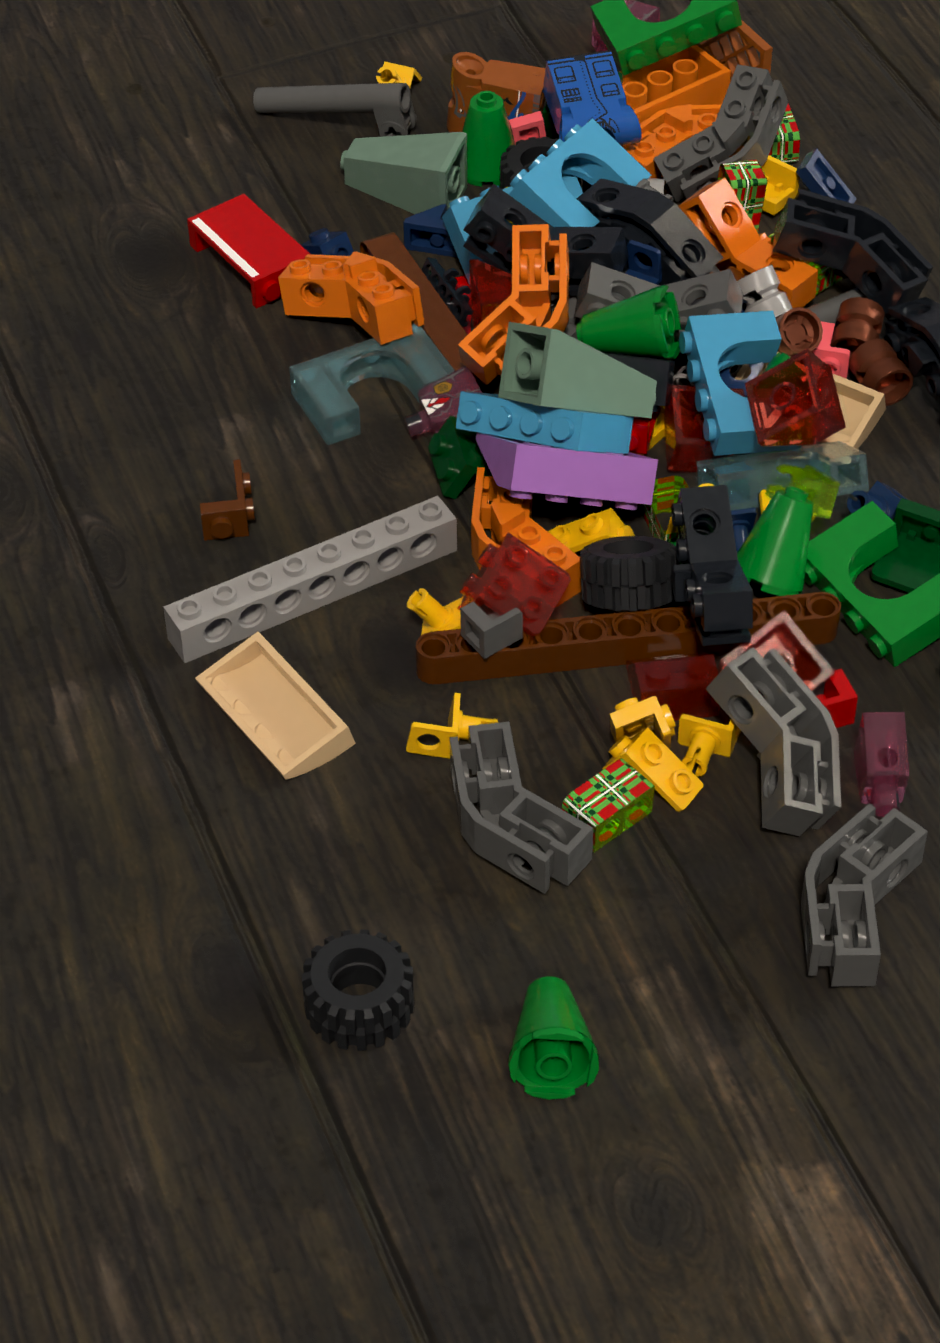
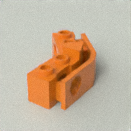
(669, 129)
(730, 230)
(354, 288)
(528, 304)
(515, 516)

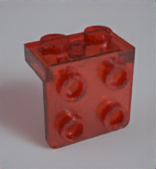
(519, 578)

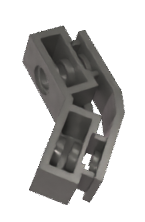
(746, 118)
(606, 286)
(796, 771)
(511, 818)
(869, 863)

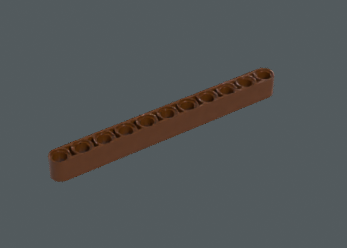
(610, 640)

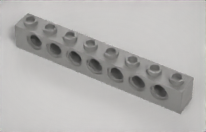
(310, 579)

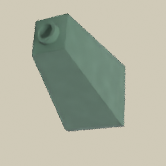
(409, 169)
(564, 373)

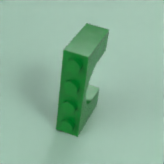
(643, 43)
(891, 626)

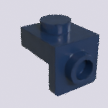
(328, 243)

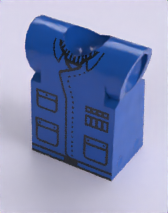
(587, 89)

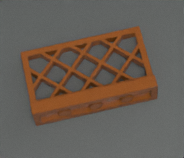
(751, 42)

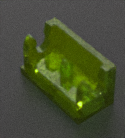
(820, 486)

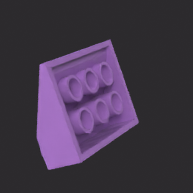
(565, 472)

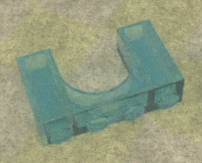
(323, 382)
(752, 472)

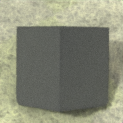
(492, 631)

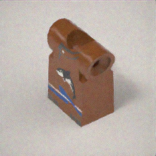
(515, 83)

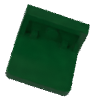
(455, 457)
(917, 551)

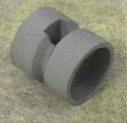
(762, 292)

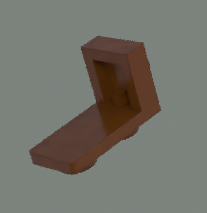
(229, 517)

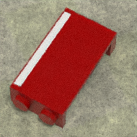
(248, 243)

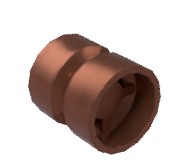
(857, 323)
(799, 331)
(879, 368)

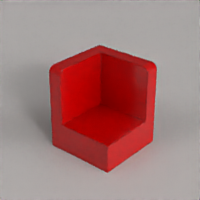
(839, 699)

